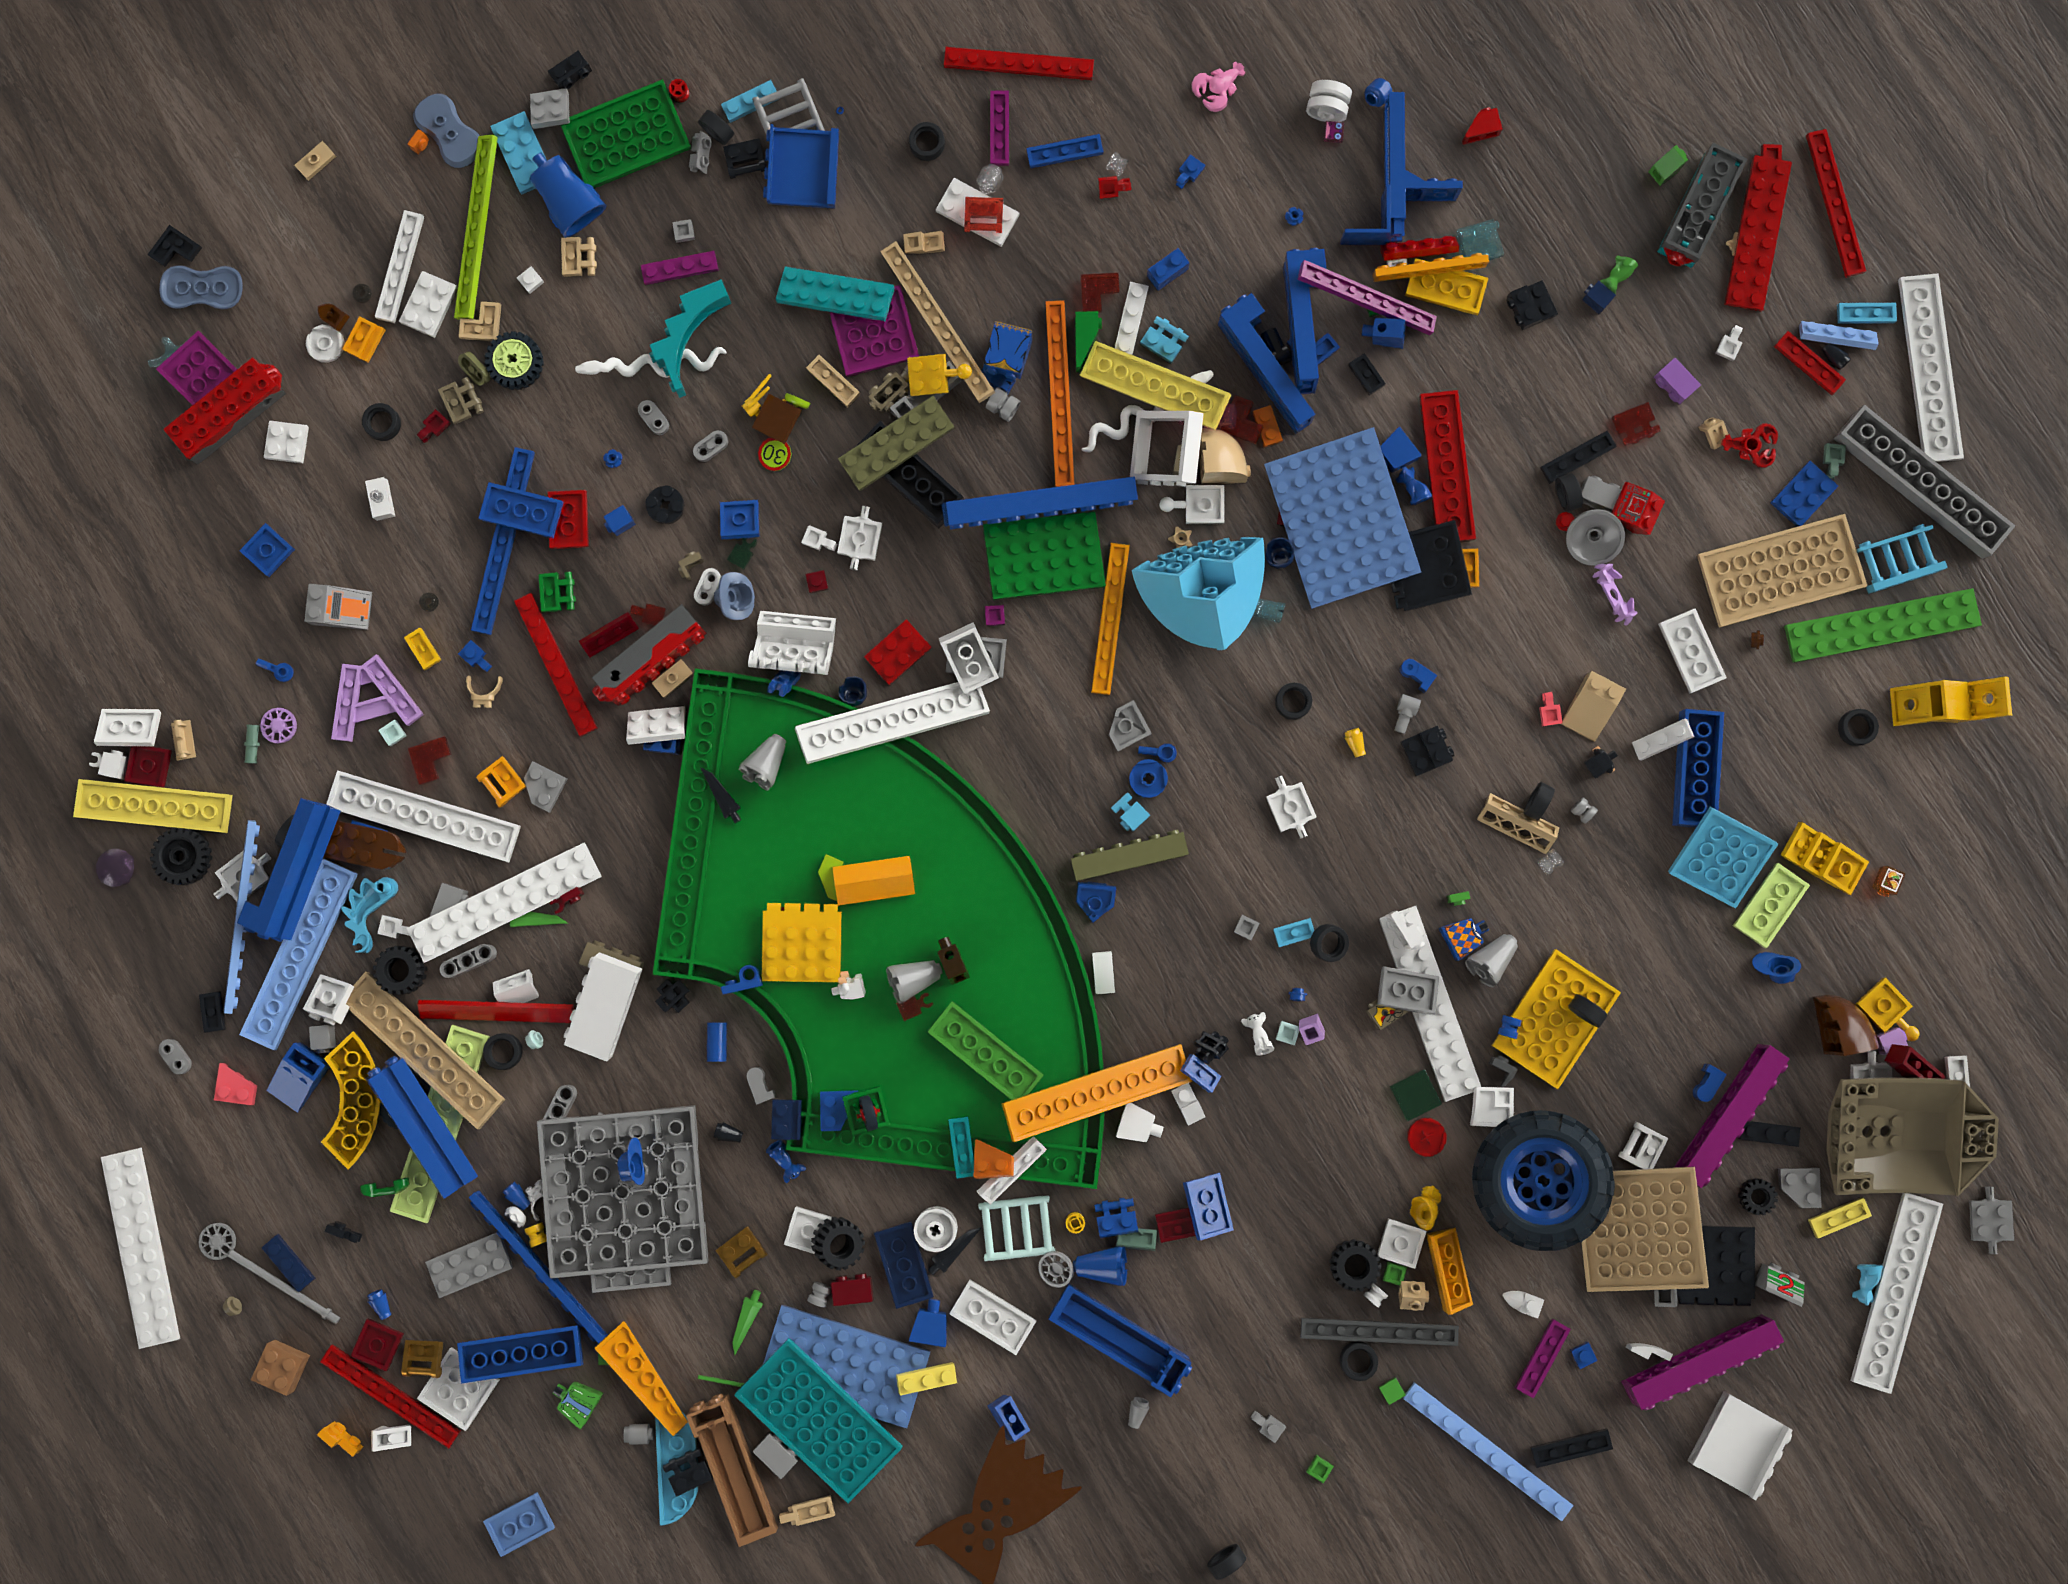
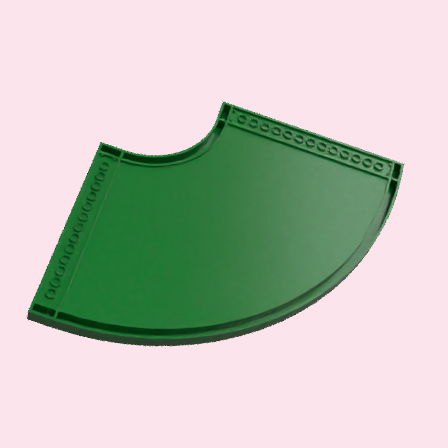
(968, 885)

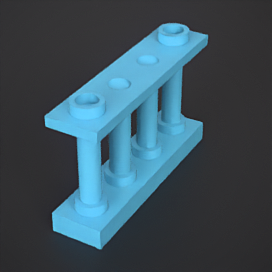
(1896, 576)

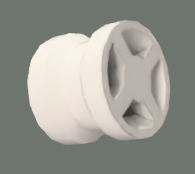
(1375, 1295)

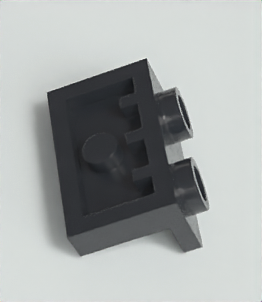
(570, 70)

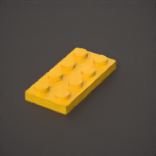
(1452, 290)

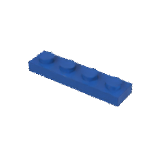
(1064, 151)

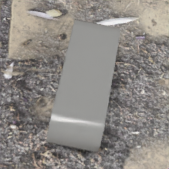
(459, 961)
(561, 1101)

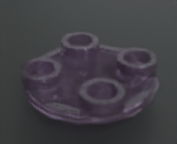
(115, 867)

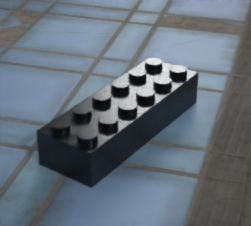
(920, 484)

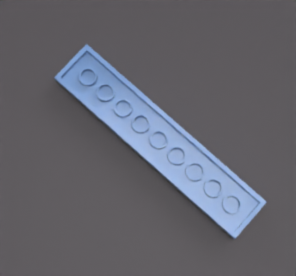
(298, 956)

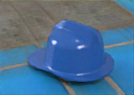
(1778, 967)
(631, 1163)

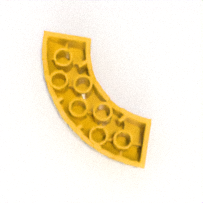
(358, 1103)

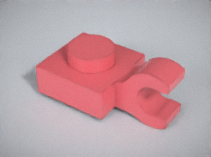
(1550, 713)

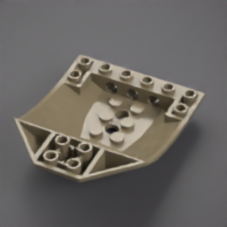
(1934, 1141)

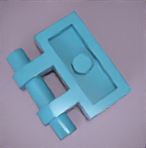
(1162, 345)

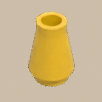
(1355, 741)

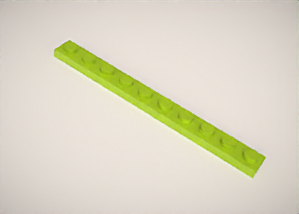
(475, 227)

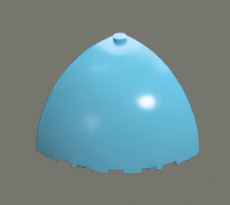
(1205, 590)

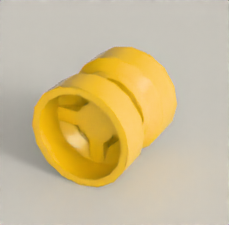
(1075, 1219)
(536, 1234)

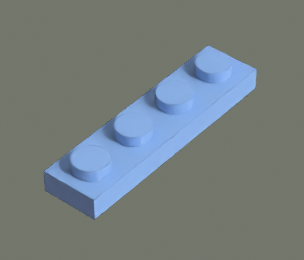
(1838, 335)

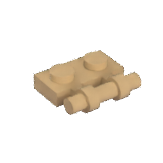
(572, 256)

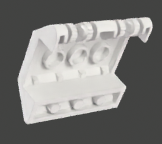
(793, 643)

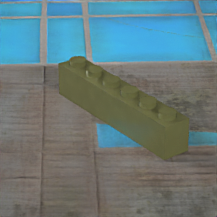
(1129, 856)

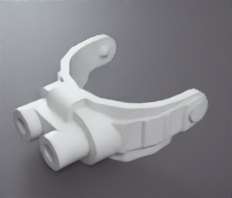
(533, 1195)

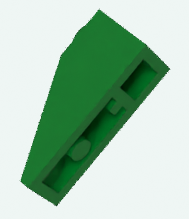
(1086, 332)

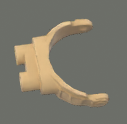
(485, 700)

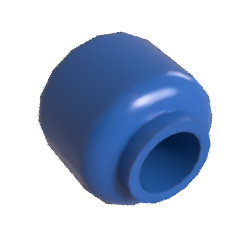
(1377, 92)

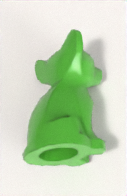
(1624, 268)

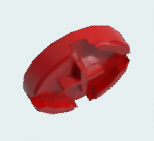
(1426, 1137)

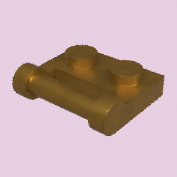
(736, 1247)
(422, 1351)

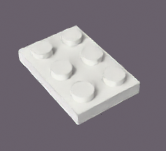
(428, 304)
(656, 725)
(127, 727)

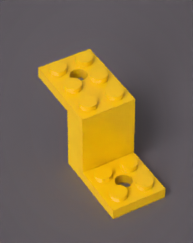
(1950, 701)

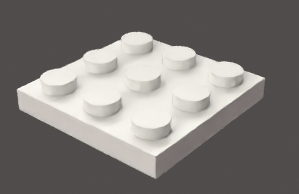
(455, 1400)

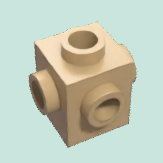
(1413, 1295)

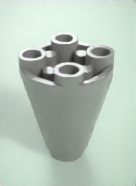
(764, 762)

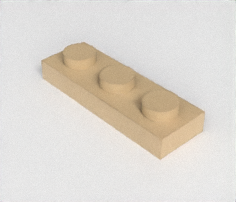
(833, 381)

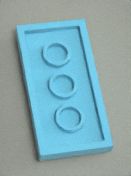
(518, 147)

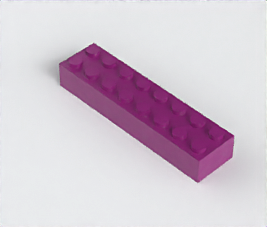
(1733, 1112)
(1703, 1362)

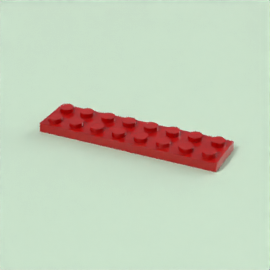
(1758, 233)
(1447, 461)

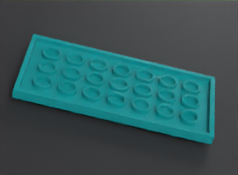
(818, 1420)

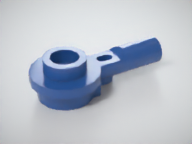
(282, 671)
(1165, 752)

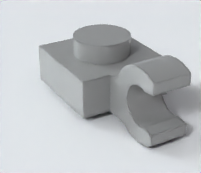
(1269, 1426)

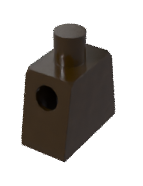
(954, 968)

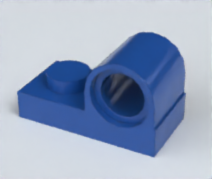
(733, 986)

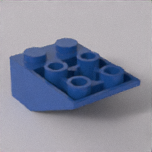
(297, 1076)

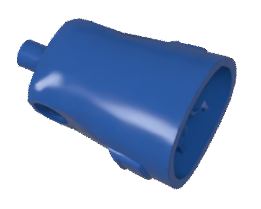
(568, 199)

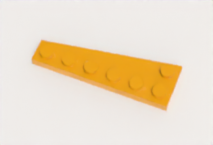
(632, 1365)

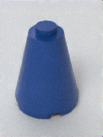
(1103, 1266)

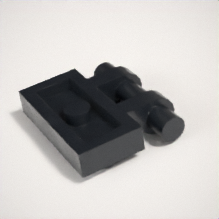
(691, 1477)

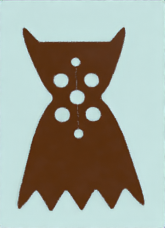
(1002, 1476)

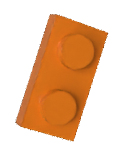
(1270, 434)

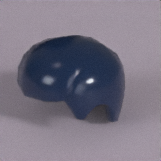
(1279, 553)
(853, 691)

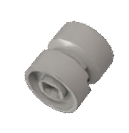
(1003, 404)

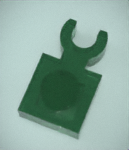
(741, 554)

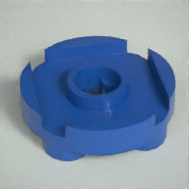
(1155, 770)

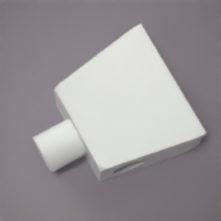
(1137, 1124)

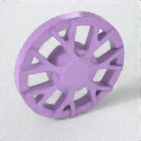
(278, 725)

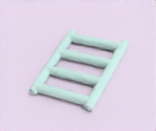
(1029, 1250)

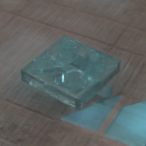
(1481, 239)

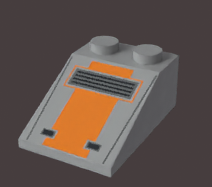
(338, 607)

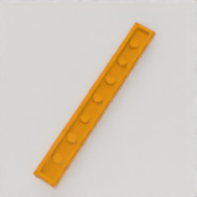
(1110, 619)

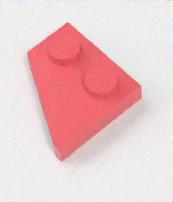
(233, 1087)

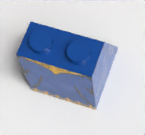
(1008, 350)

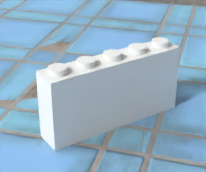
(602, 1006)

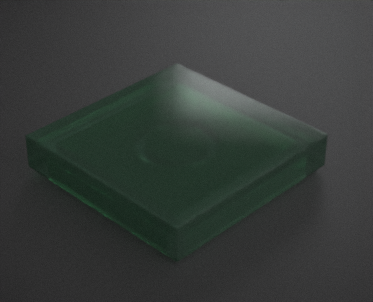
(1415, 1095)

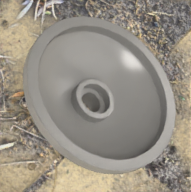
(1597, 548)

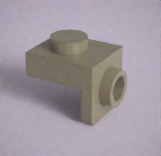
(691, 560)

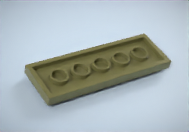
(896, 443)

